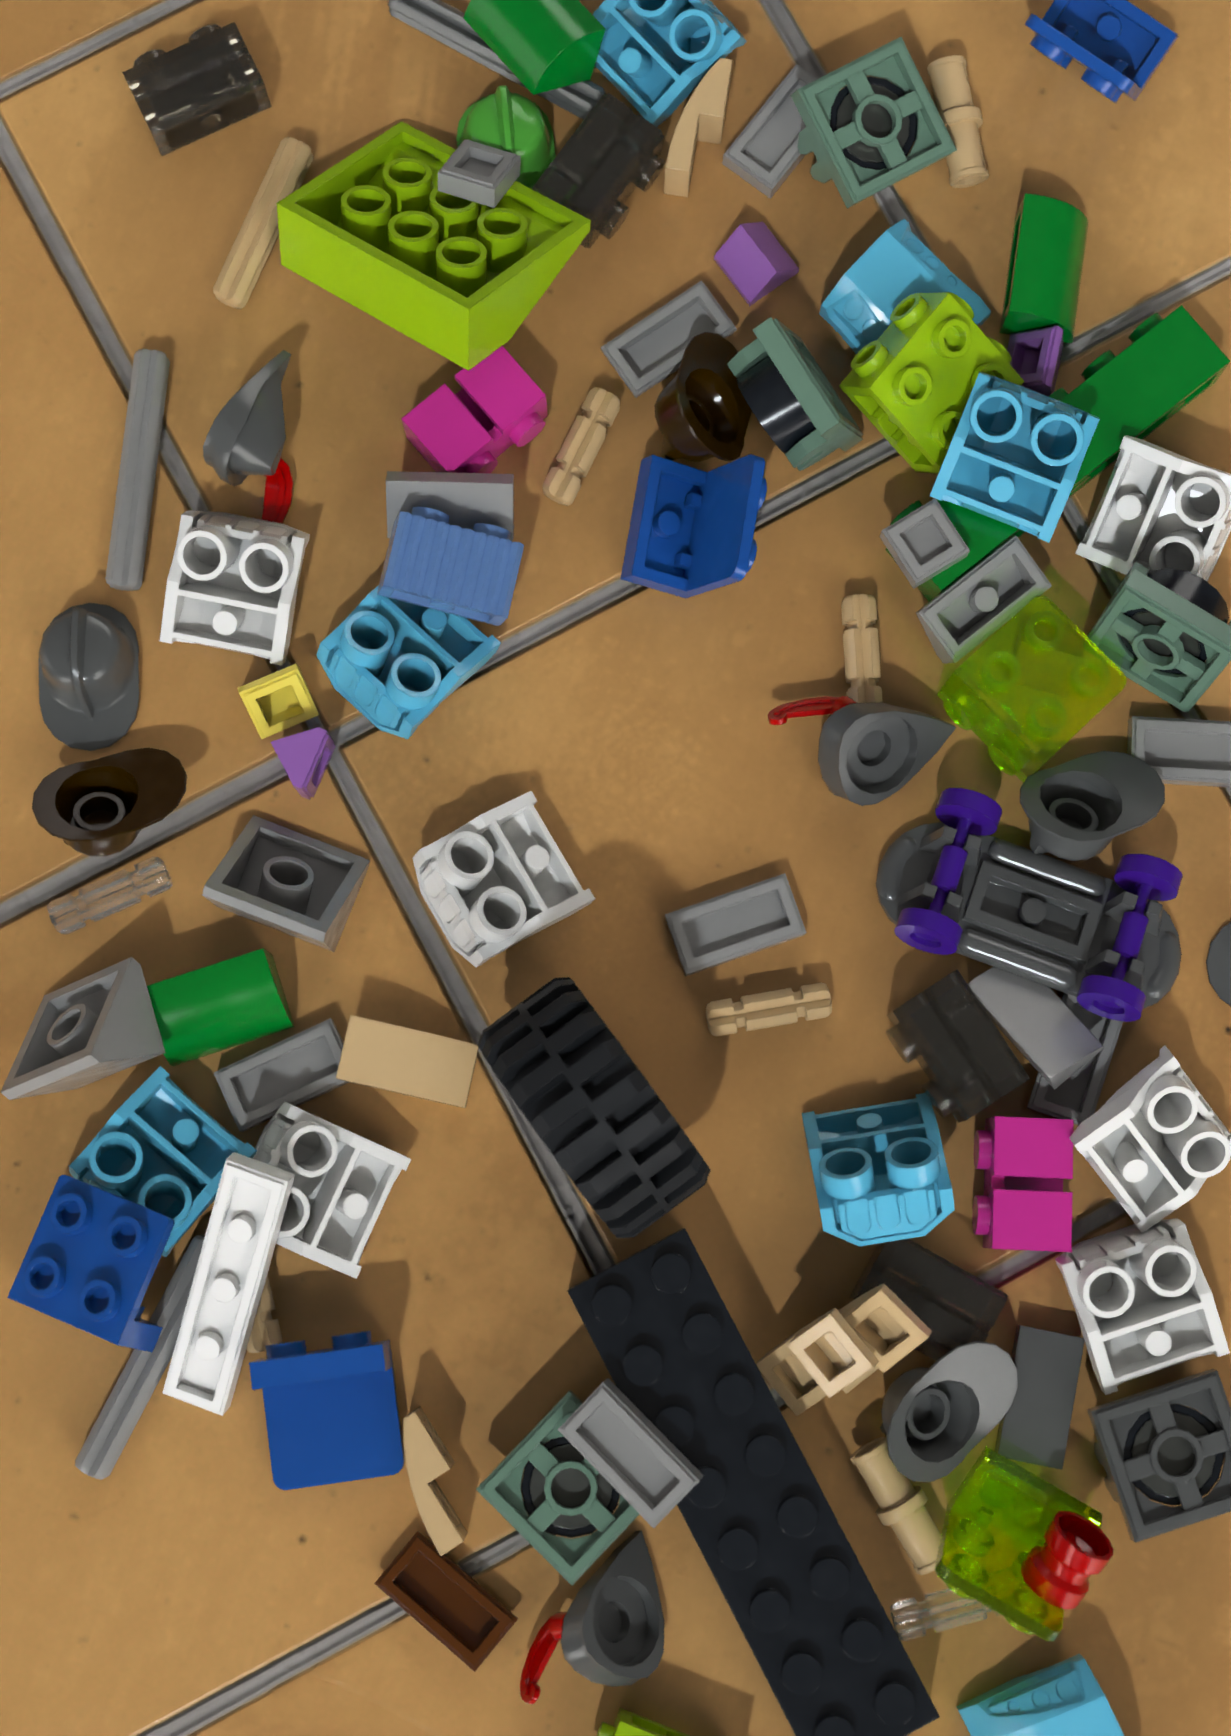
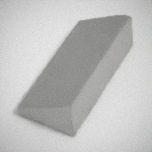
(982, 600)
(1036, 1023)

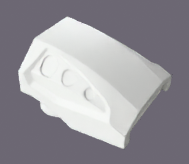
(1160, 513)
(233, 584)
(498, 880)
(1154, 1141)
(335, 1187)
(1155, 1308)

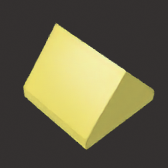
(278, 701)

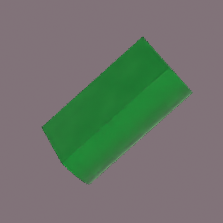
(540, 40)
(1044, 267)
(220, 1006)

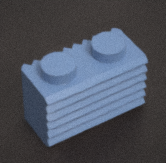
(451, 566)

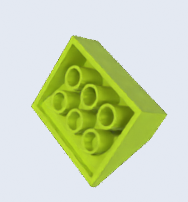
(421, 257)

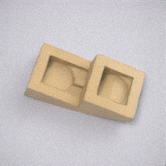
(699, 121)
(407, 1061)
(885, 1327)
(816, 1362)
(425, 1461)

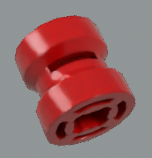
(1066, 1560)

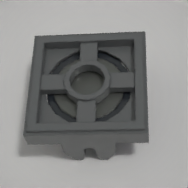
(1167, 1454)

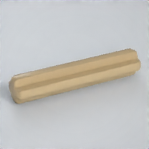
(261, 224)

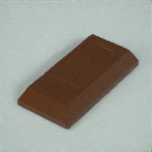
(446, 1601)

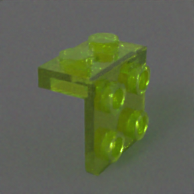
(1031, 688)
(989, 1533)

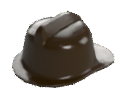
(703, 406)
(109, 800)

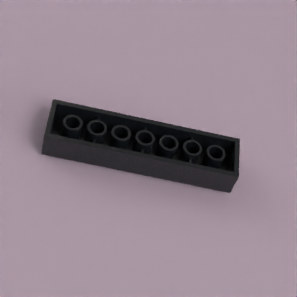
(758, 1504)

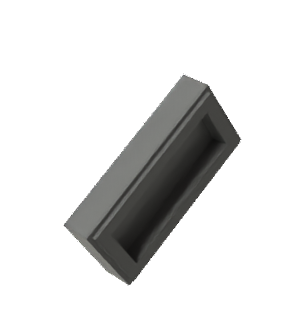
(1042, 1409)

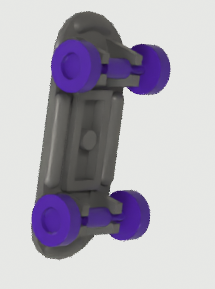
(1030, 913)

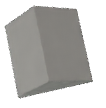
(288, 882)
(87, 1033)

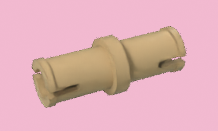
(961, 120)
(899, 1504)

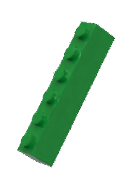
(1130, 394)

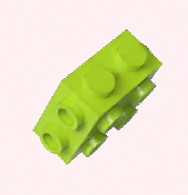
(922, 374)

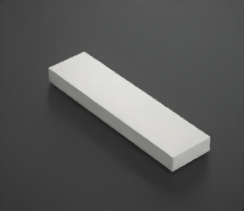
(228, 1283)

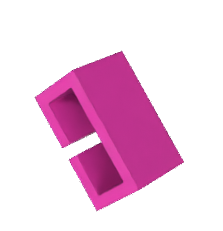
(481, 420)
(1024, 1184)

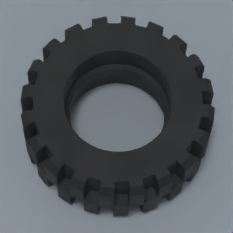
(593, 1108)

